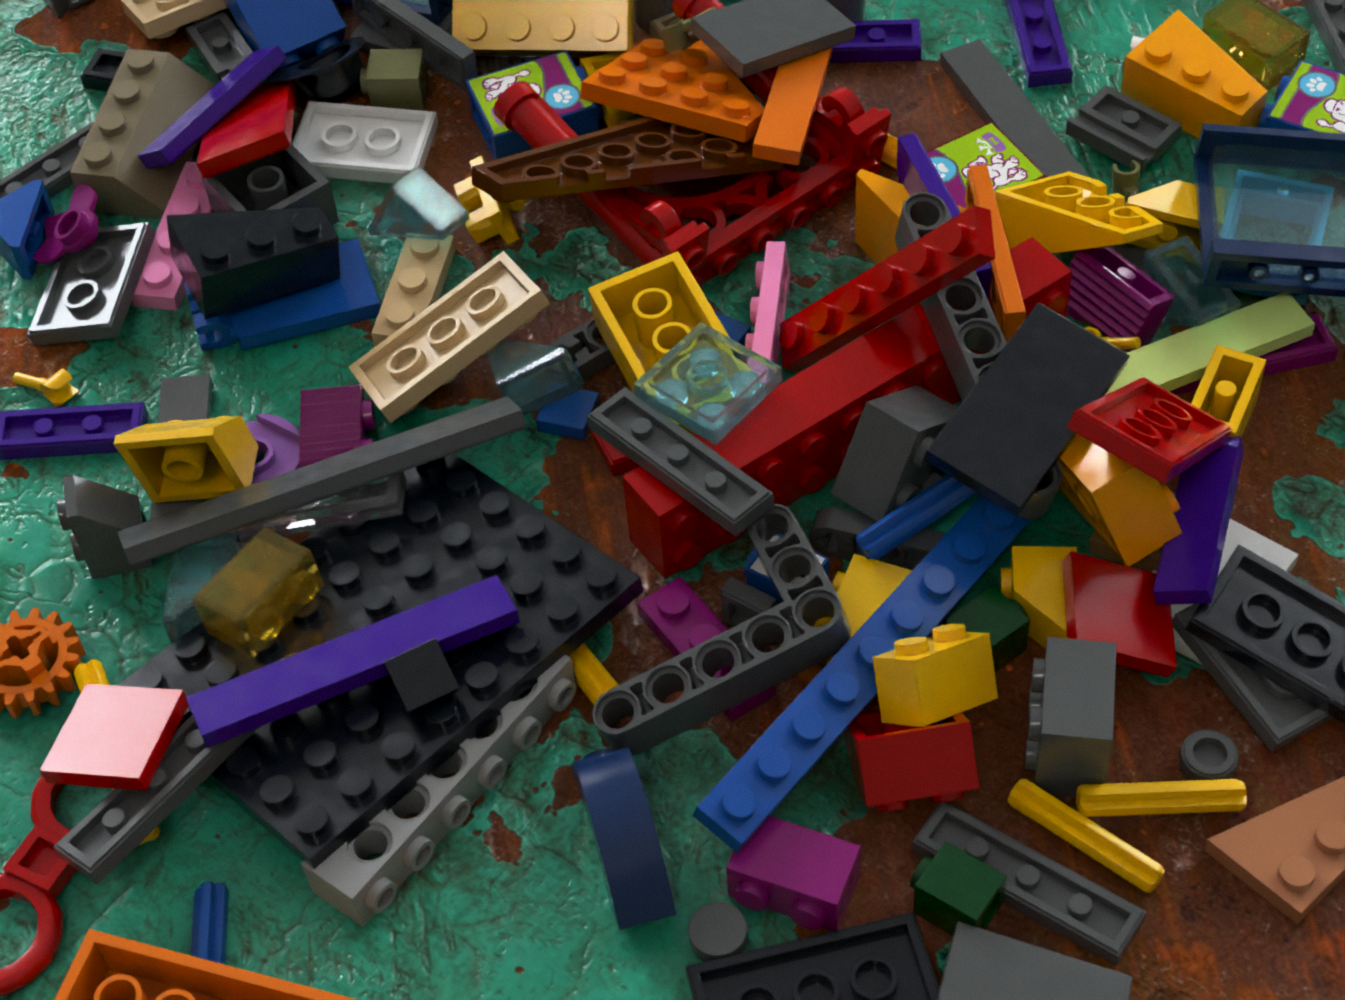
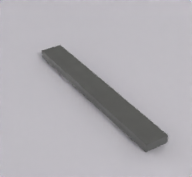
(1001, 101)
(320, 480)

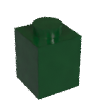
(1001, 618)
(957, 889)

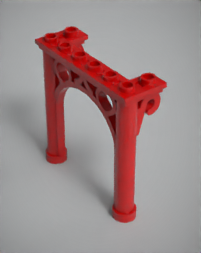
(652, 223)

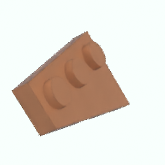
(1290, 851)

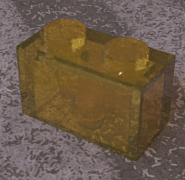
(1257, 39)
(258, 592)

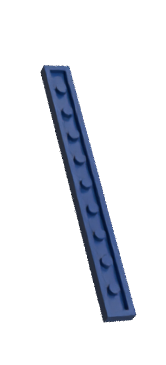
(848, 683)

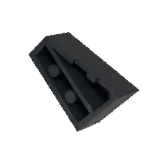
(252, 255)

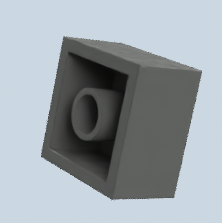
(270, 183)
(889, 450)
(1071, 715)

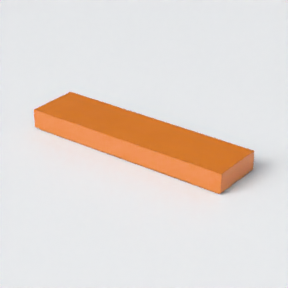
(791, 108)
(1004, 286)

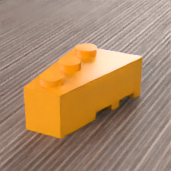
(1191, 78)

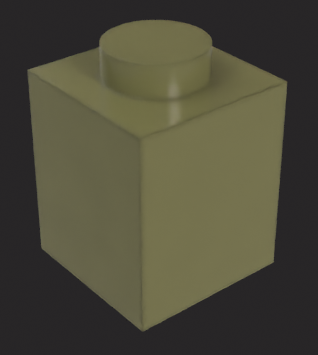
(396, 79)

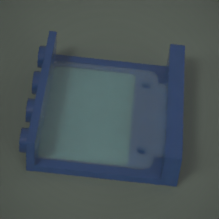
(1271, 209)

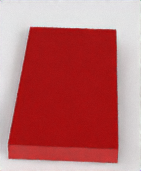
(250, 130)
(1150, 429)

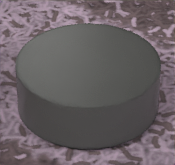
(1208, 756)
(717, 931)

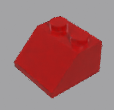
(911, 762)

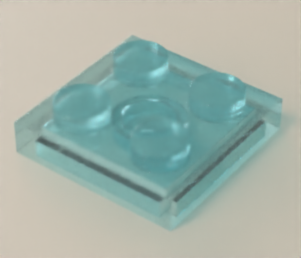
(708, 382)

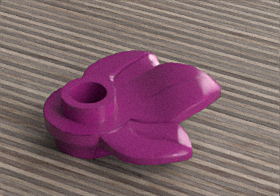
(71, 229)

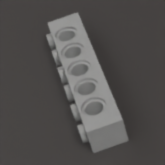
(369, 886)

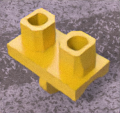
(493, 217)

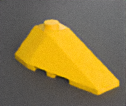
(1071, 214)

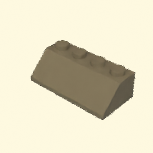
(139, 106)

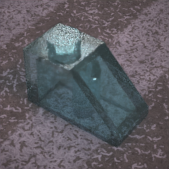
(189, 573)

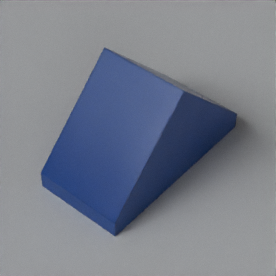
(23, 226)

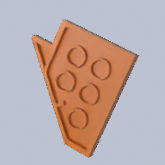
(679, 88)

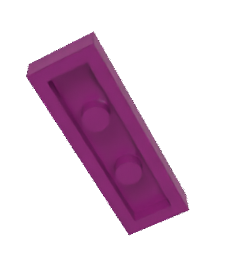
(684, 622)

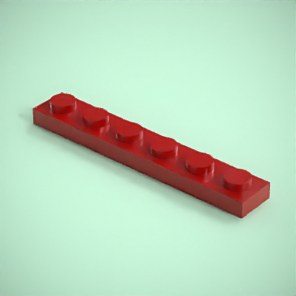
(888, 288)

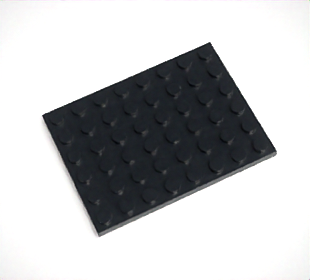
(347, 759)

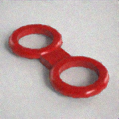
(37, 877)

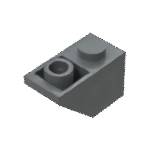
(95, 516)

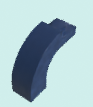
(624, 837)

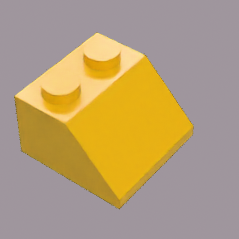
(190, 457)

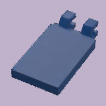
(298, 313)

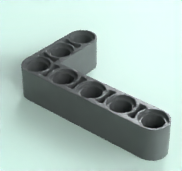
(736, 648)

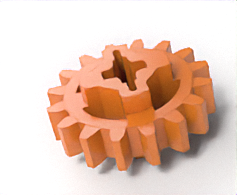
(36, 661)

